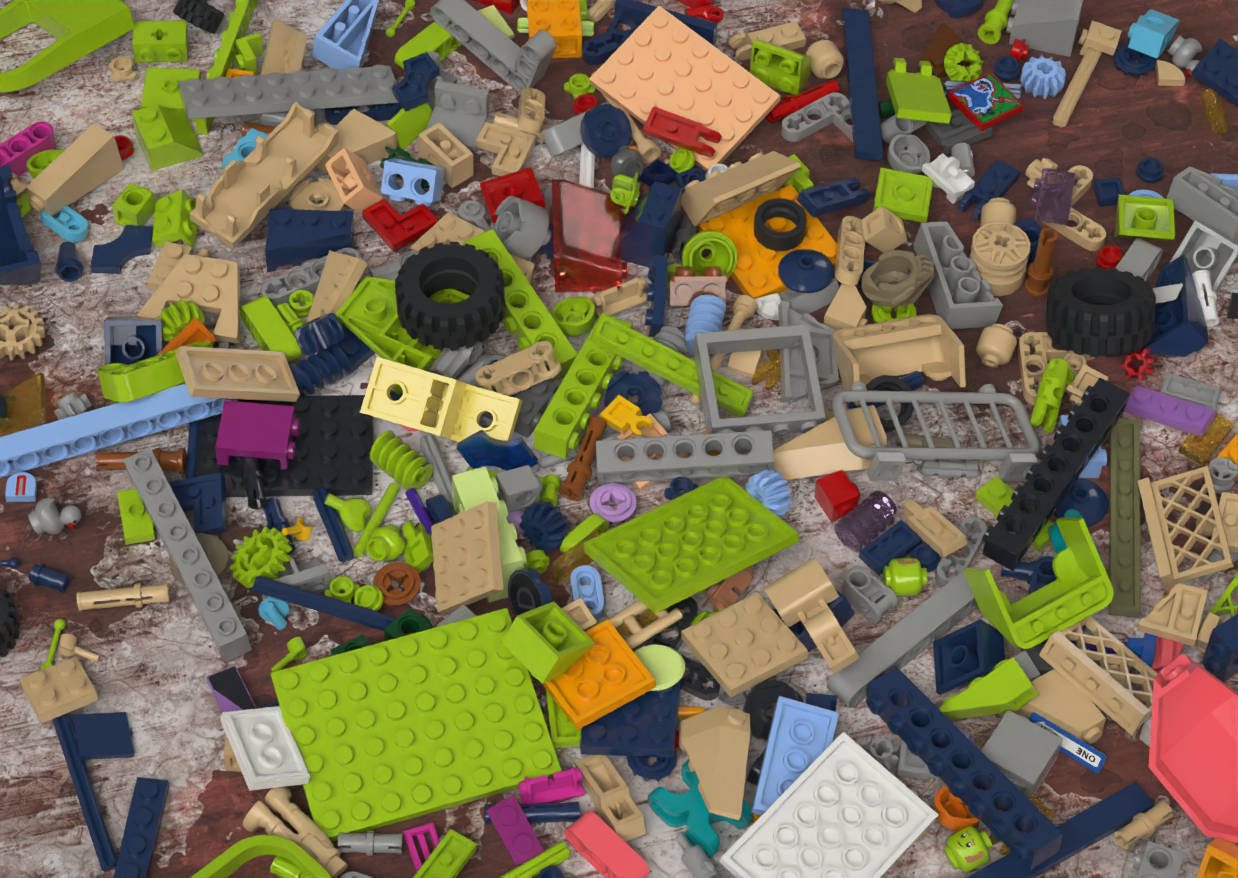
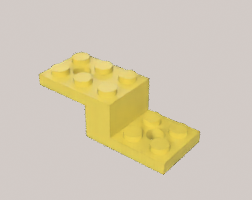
(437, 403)

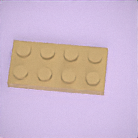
(237, 374)

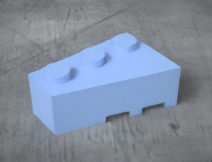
(346, 34)

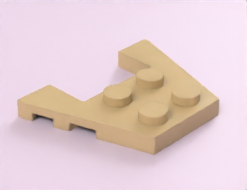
(210, 285)

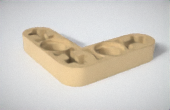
(1087, 226)
(1043, 352)

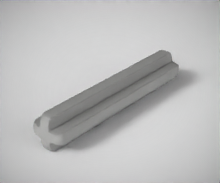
(440, 471)

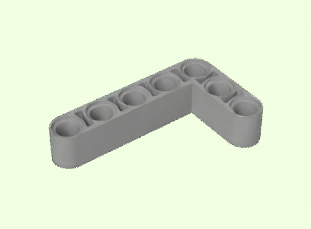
(515, 65)

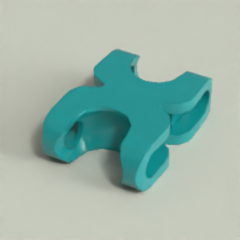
(691, 811)

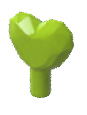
(352, 511)

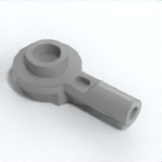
(474, 214)

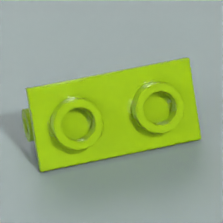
(625, 190)

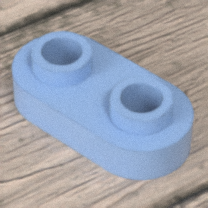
(590, 594)

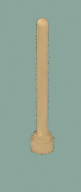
(647, 148)
(743, 309)

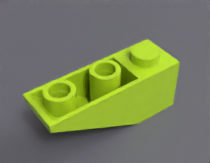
(996, 693)

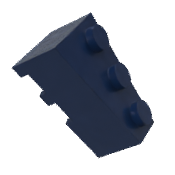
(306, 235)

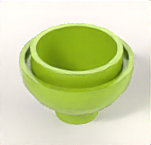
(722, 251)

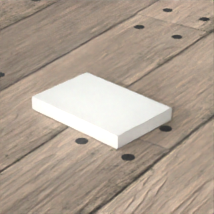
(264, 748)

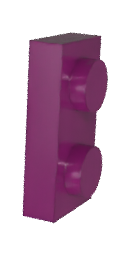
(514, 830)

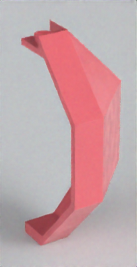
(1197, 745)

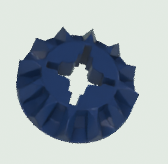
(1124, 54)
(661, 767)

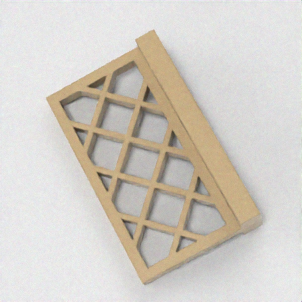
(1159, 526)
(1099, 682)

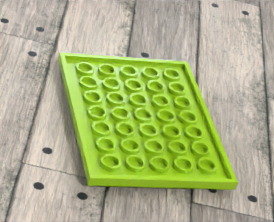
(414, 725)

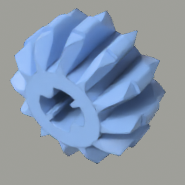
(1043, 77)
(771, 491)

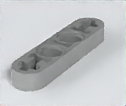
(306, 272)

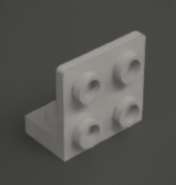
(460, 111)

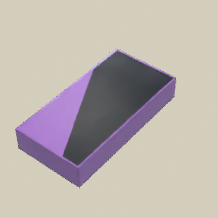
(230, 690)

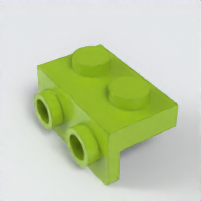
(173, 219)

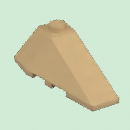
(824, 449)
(718, 755)

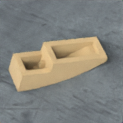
(611, 797)

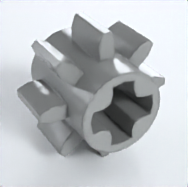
(71, 405)
(883, 752)

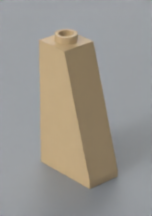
(76, 171)

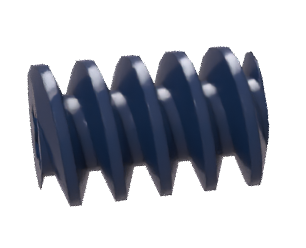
(320, 367)

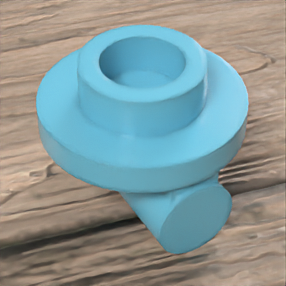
(274, 611)

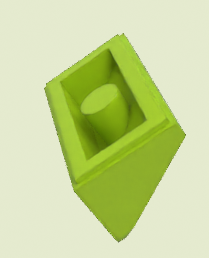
(410, 124)

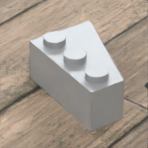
(1206, 200)

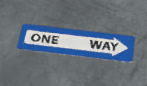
(1072, 745)

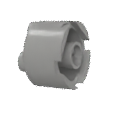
(521, 226)

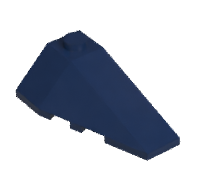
(1181, 322)

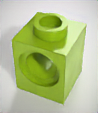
(134, 206)

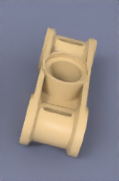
(520, 370)

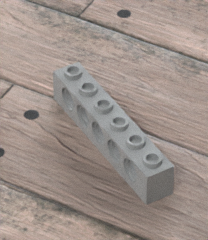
(670, 465)

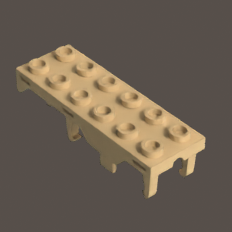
(264, 177)

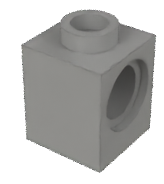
(518, 488)

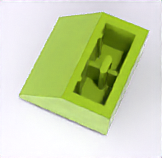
(779, 66)

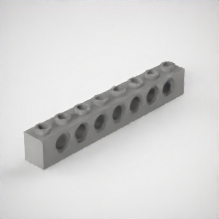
(187, 555)

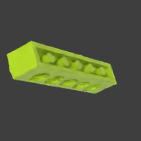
(532, 311)
(577, 397)

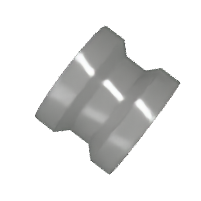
(1223, 474)

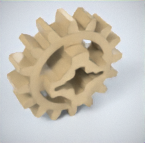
(20, 331)

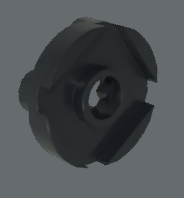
(759, 701)

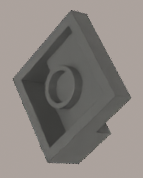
(533, 406)

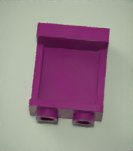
(257, 432)

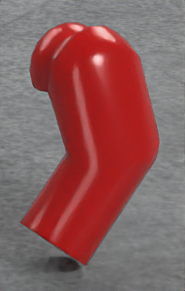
(706, 12)

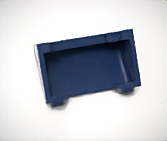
(17, 257)

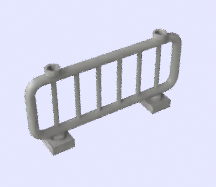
(889, 461)

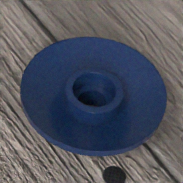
(805, 271)
(1091, 506)

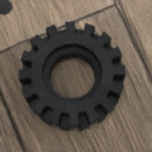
(199, 14)

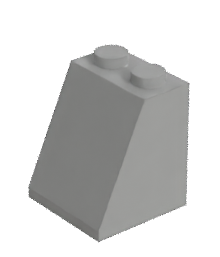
(1046, 24)

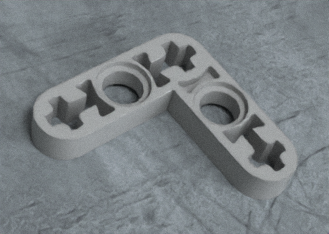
(828, 114)

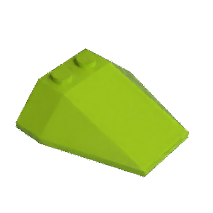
(374, 319)

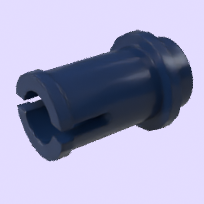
(50, 578)

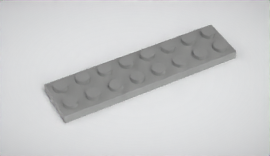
(280, 91)

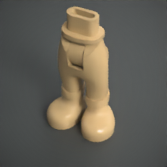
(309, 837)

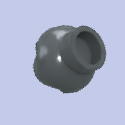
(627, 162)

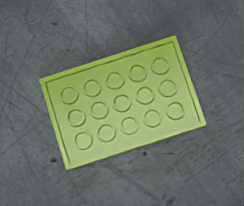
(690, 543)

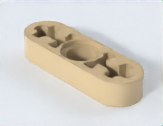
(531, 110)

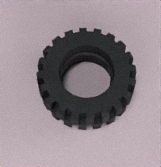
(450, 268)
(1100, 312)

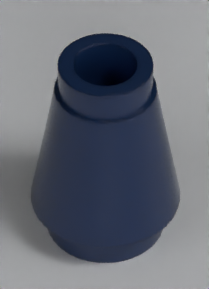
(68, 262)

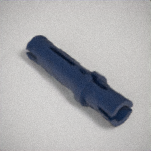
(545, 812)

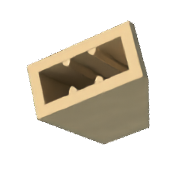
(363, 137)
(1065, 707)

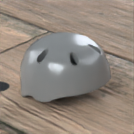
(907, 160)

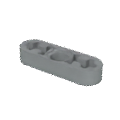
(972, 548)

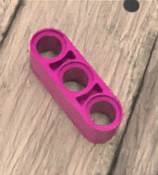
(25, 144)

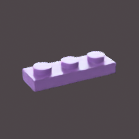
(1170, 411)

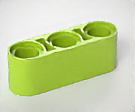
(433, 39)
(269, 328)

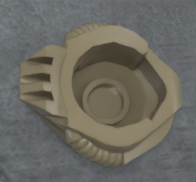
(897, 278)

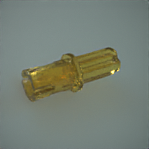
(1214, 111)

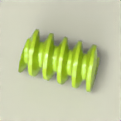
(400, 462)

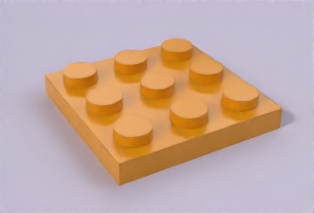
(600, 679)

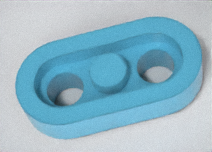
(66, 224)

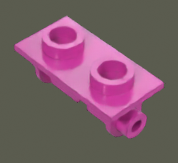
(544, 790)

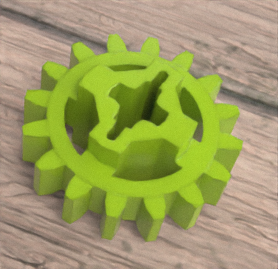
(259, 556)

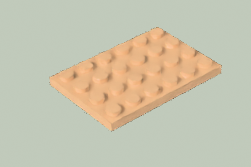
(686, 75)

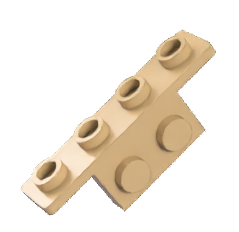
(284, 49)

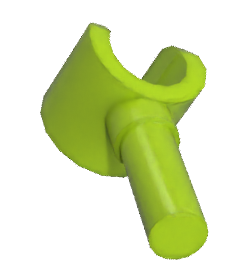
(297, 652)

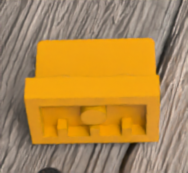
(561, 21)

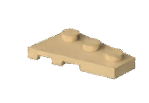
(336, 283)

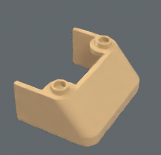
(899, 349)

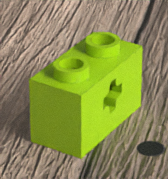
(160, 41)

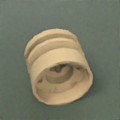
(1001, 256)

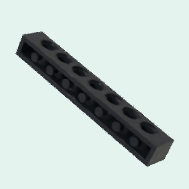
(1095, 417)

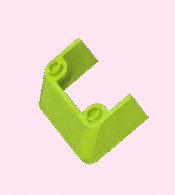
(1077, 593)

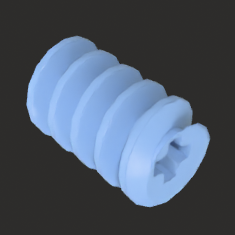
(704, 316)

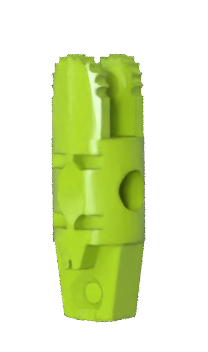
(1050, 395)

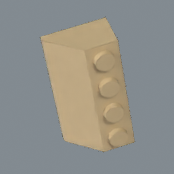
(736, 186)

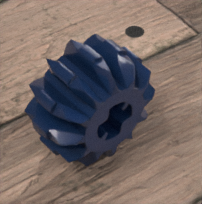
(319, 333)
(544, 526)

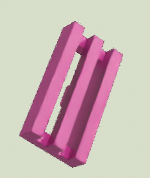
(418, 831)

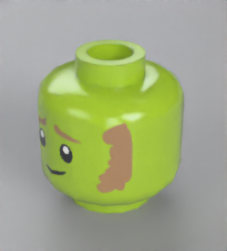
(905, 576)
(967, 849)

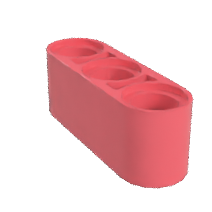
(605, 848)

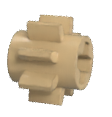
(1035, 169)

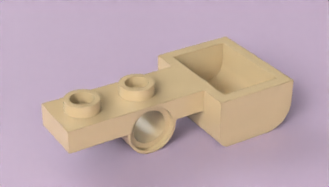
(805, 597)

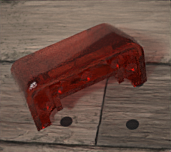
(586, 238)

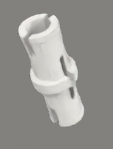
(1203, 283)

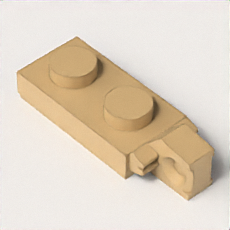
(933, 528)

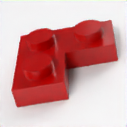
(398, 229)

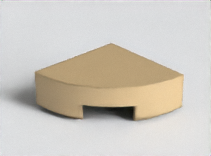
(1168, 74)

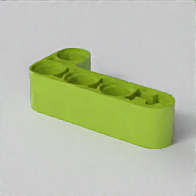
(143, 378)

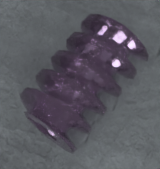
(866, 521)

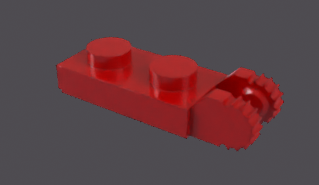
(680, 131)

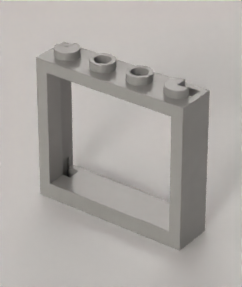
(756, 340)

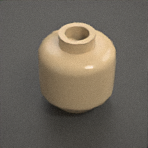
(825, 60)
(998, 210)
(996, 345)

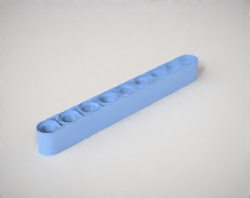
(103, 428)

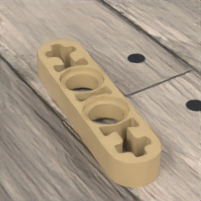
(850, 251)

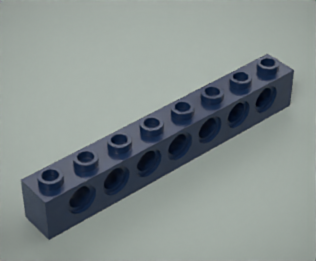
(925, 730)

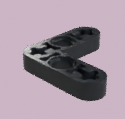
(695, 689)

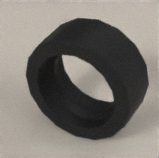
(780, 240)
(893, 384)

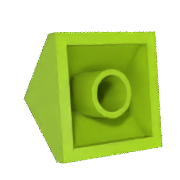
(1145, 218)

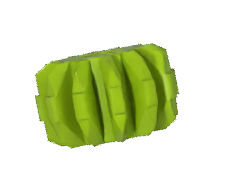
(178, 317)

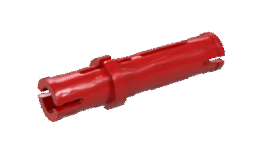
(794, 103)

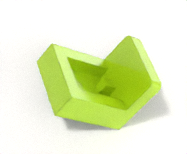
(246, 51)

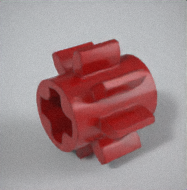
(1139, 371)

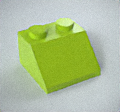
(165, 136)
(546, 641)

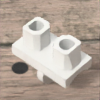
(949, 177)

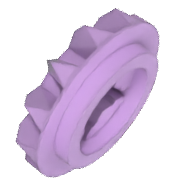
(621, 495)

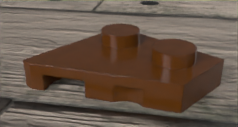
(937, 49)

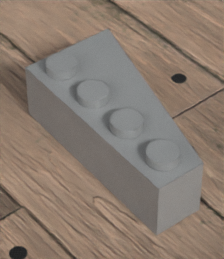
(957, 288)

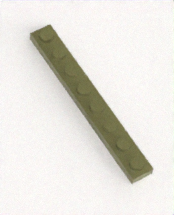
(1124, 518)

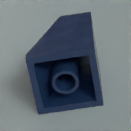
(651, 225)

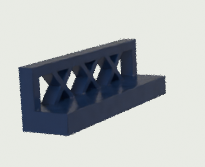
(635, 13)

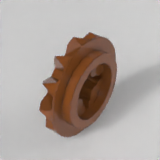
(398, 572)

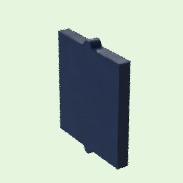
(102, 736)

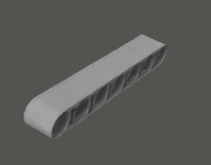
(905, 640)

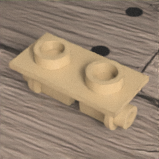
(615, 301)

